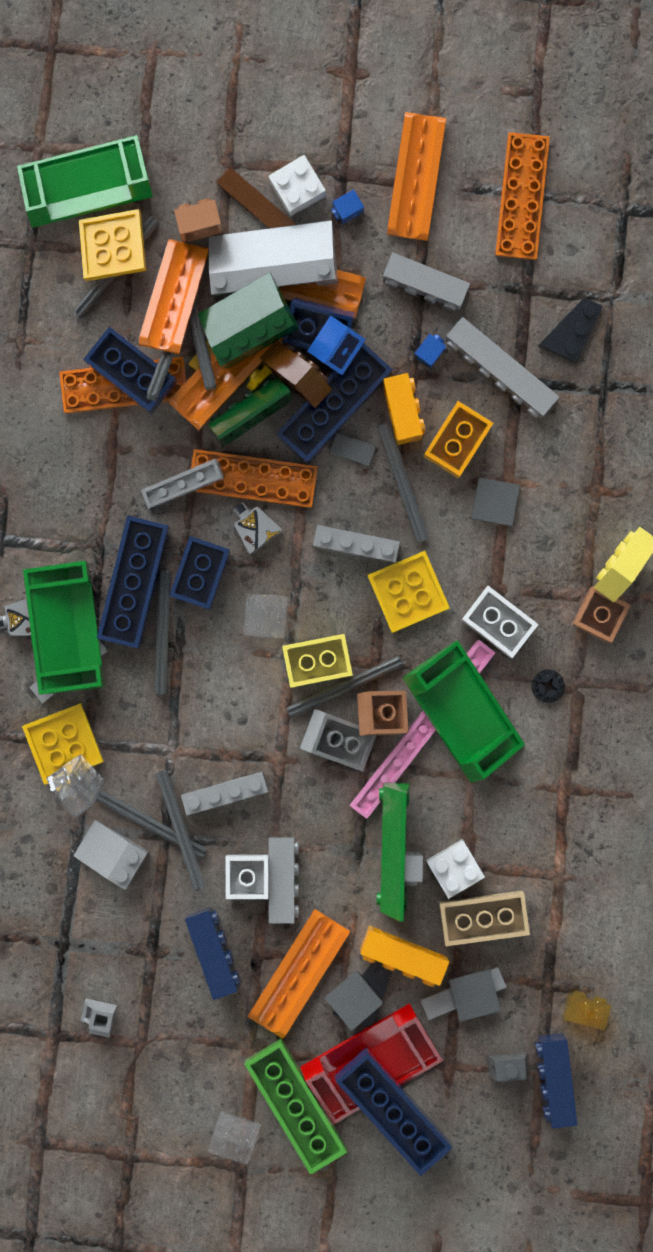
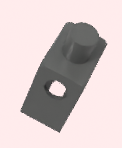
(508, 1066)

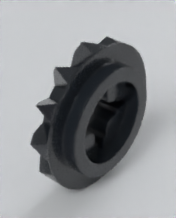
(539, 690)

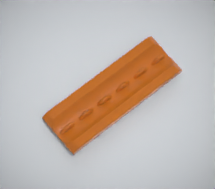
(416, 176)
(522, 196)
(344, 295)
(173, 296)
(89, 391)
(200, 405)
(260, 479)
(298, 973)

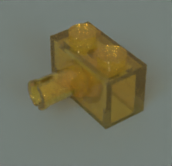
(586, 1010)

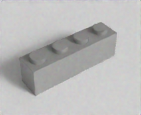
(425, 281)
(356, 544)
(224, 793)
(282, 880)

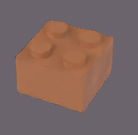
(198, 220)
(600, 615)
(382, 713)

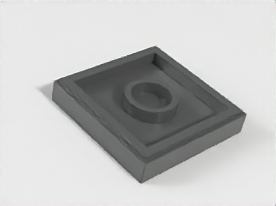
(495, 501)
(474, 995)
(354, 1000)

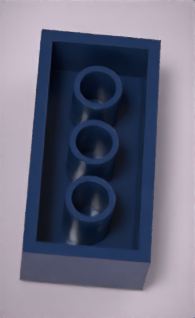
(127, 369)
(212, 953)
(557, 1080)

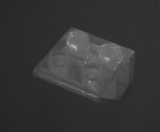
(265, 616)
(76, 785)
(234, 1137)

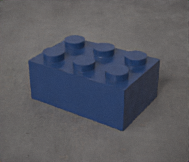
(311, 319)
(200, 573)

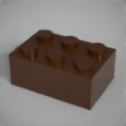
(296, 372)

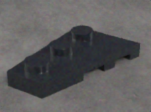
(573, 331)
(378, 979)

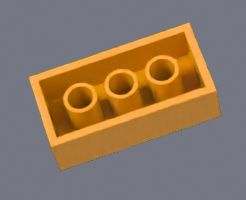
(404, 955)

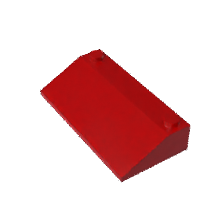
(395, 1042)

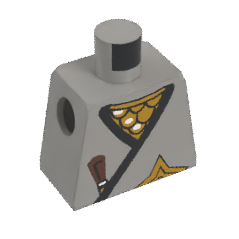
(255, 527)
(16, 619)

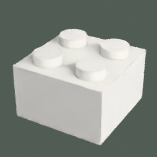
(297, 186)
(455, 868)
(247, 876)

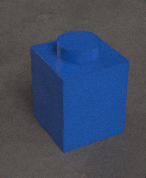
(347, 207)
(430, 350)

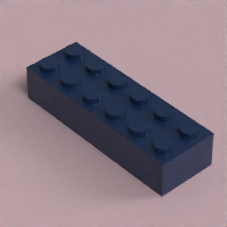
(314, 427)
(133, 582)
(393, 1111)

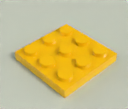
(112, 245)
(408, 591)
(61, 739)

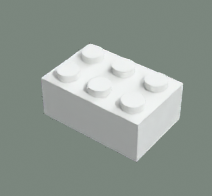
(499, 622)

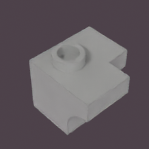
(99, 1017)

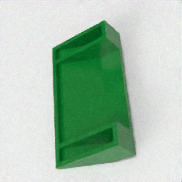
(84, 181)
(63, 628)
(464, 712)
(395, 806)

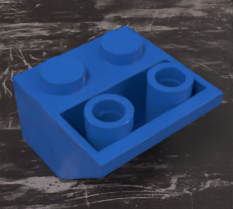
(336, 345)

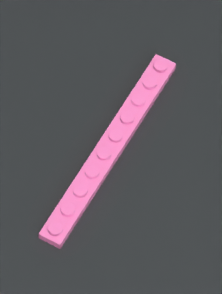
(408, 746)

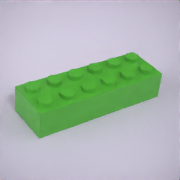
(295, 1106)

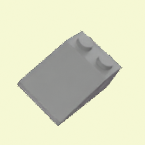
(337, 740)
(111, 854)

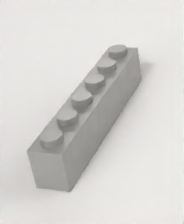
(502, 368)

